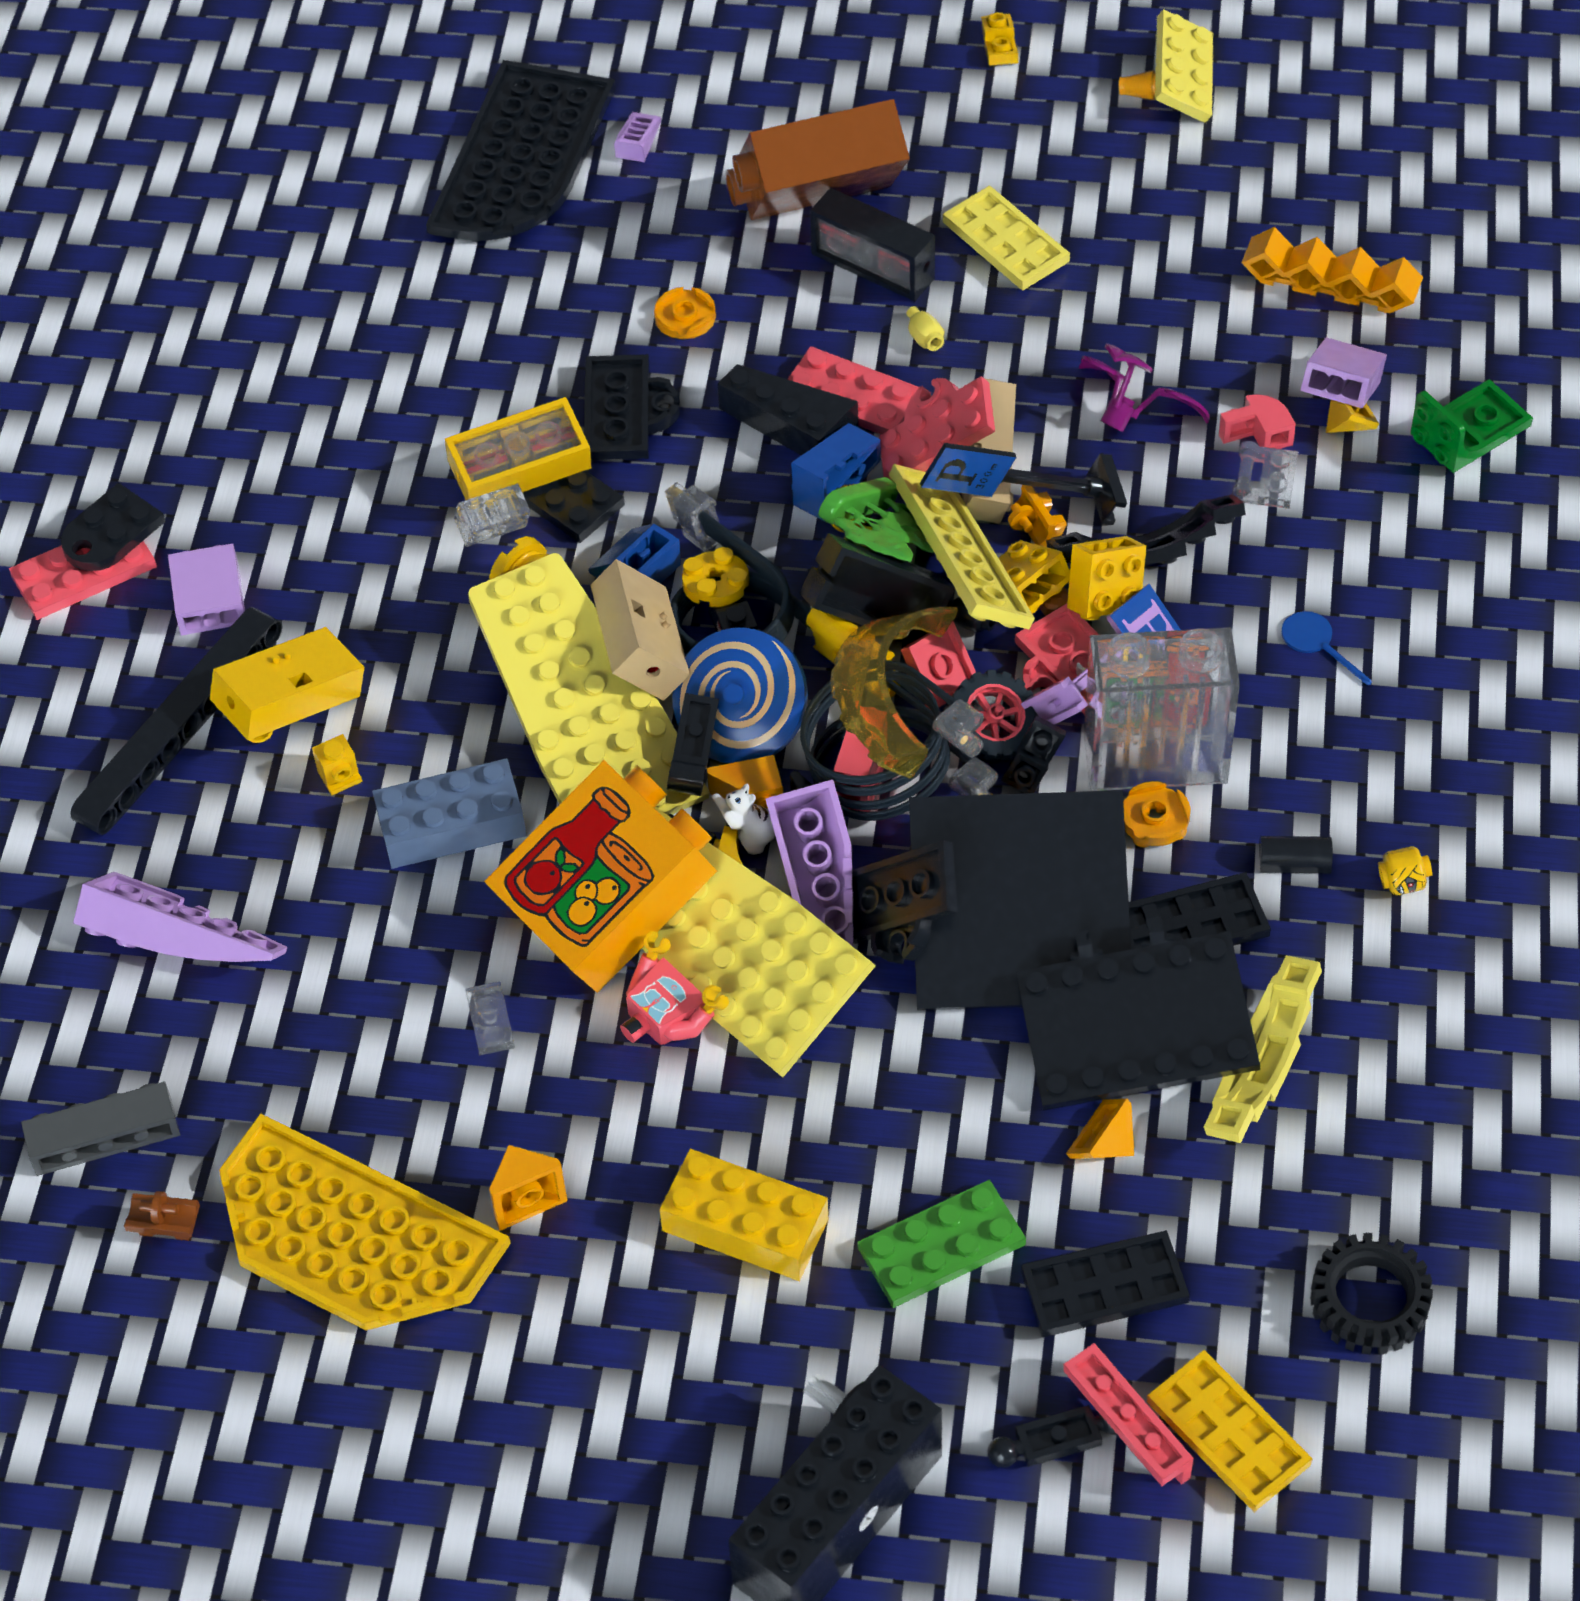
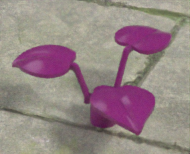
(1120, 407)

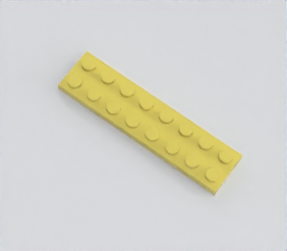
(963, 551)

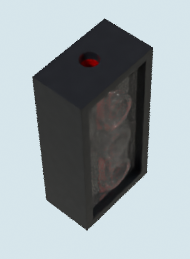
(872, 244)

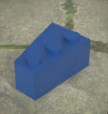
(836, 461)

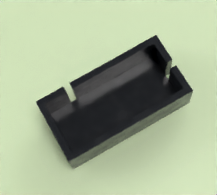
(871, 586)

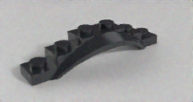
(1168, 542)

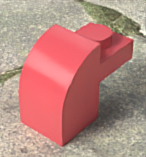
(1262, 418)

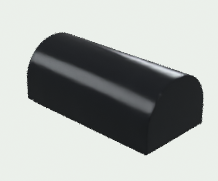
(1295, 854)

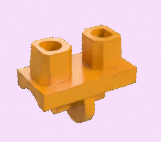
(1033, 516)

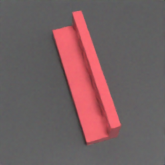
(1129, 1416)

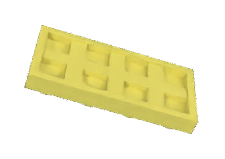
(1184, 66)
(1006, 237)

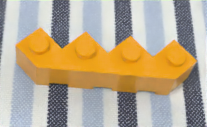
(1316, 269)

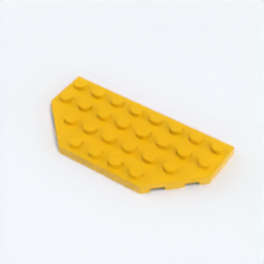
(349, 1231)

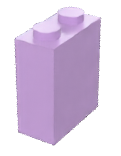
(1343, 372)
(206, 588)

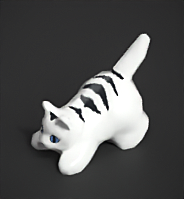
(750, 819)

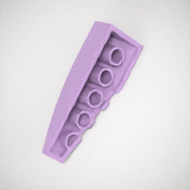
(816, 853)
(159, 922)

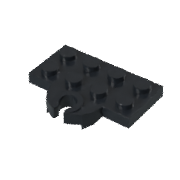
(624, 406)
(901, 898)

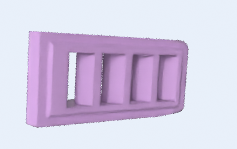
(636, 142)

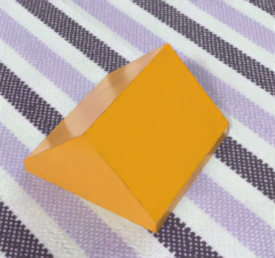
(525, 1186)

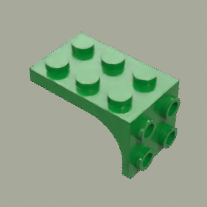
(1467, 425)

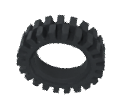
(1370, 1333)

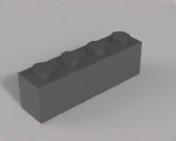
(100, 1128)

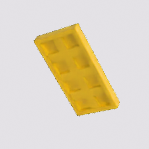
(1229, 1430)

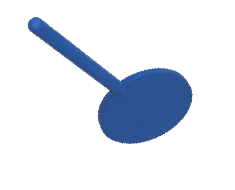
(1311, 633)

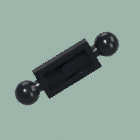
(1050, 1438)

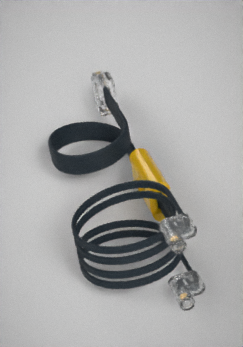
(950, 729)

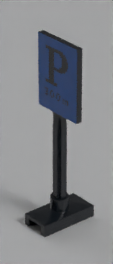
(982, 470)

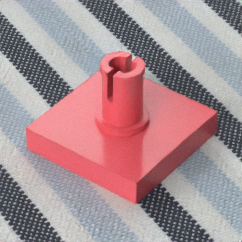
(940, 660)

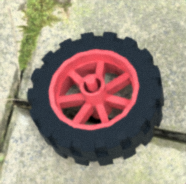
(1013, 694)

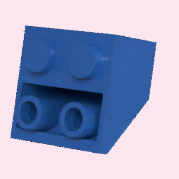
(645, 550)

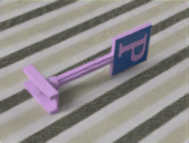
(1138, 614)

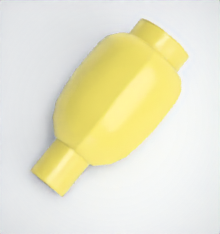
(925, 329)

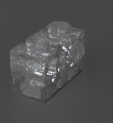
(492, 514)

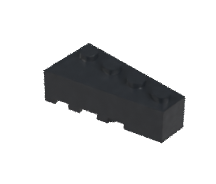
(783, 408)

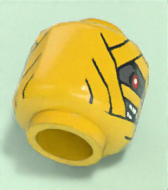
(1404, 870)

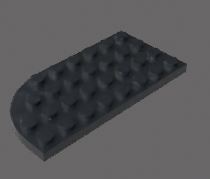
(521, 152)

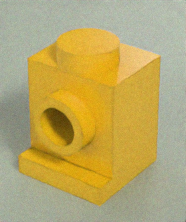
(336, 764)

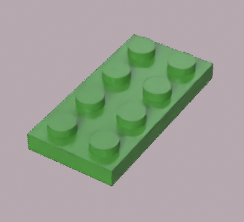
(941, 1243)

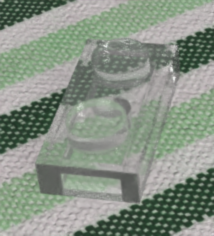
(489, 1018)

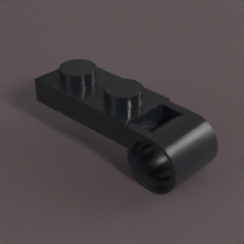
(692, 744)

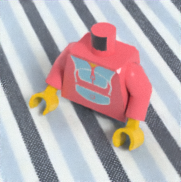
(665, 1001)

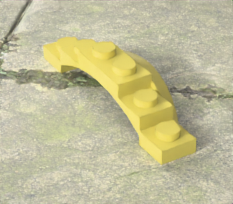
(1276, 1034)

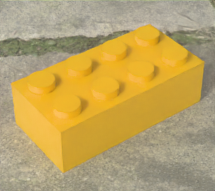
(744, 1214)

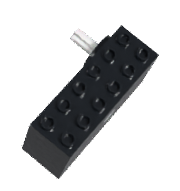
(838, 1489)

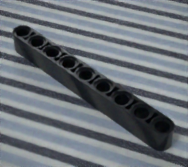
(169, 726)

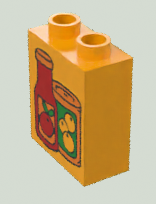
(604, 872)

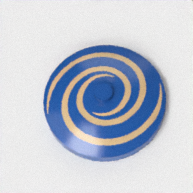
(757, 689)

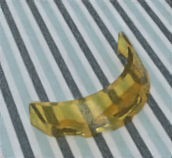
(862, 689)

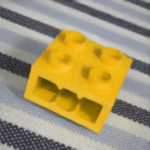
(1035, 571)
(1104, 575)

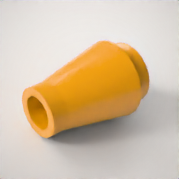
(1138, 85)

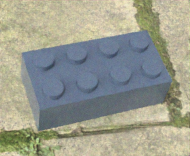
(449, 813)

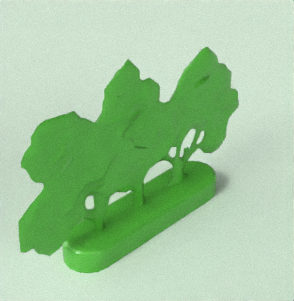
(890, 533)

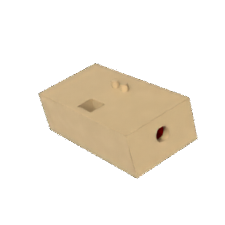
(639, 630)

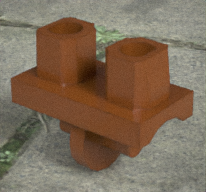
(162, 1215)

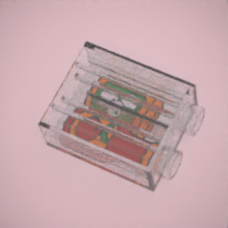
(1160, 708)

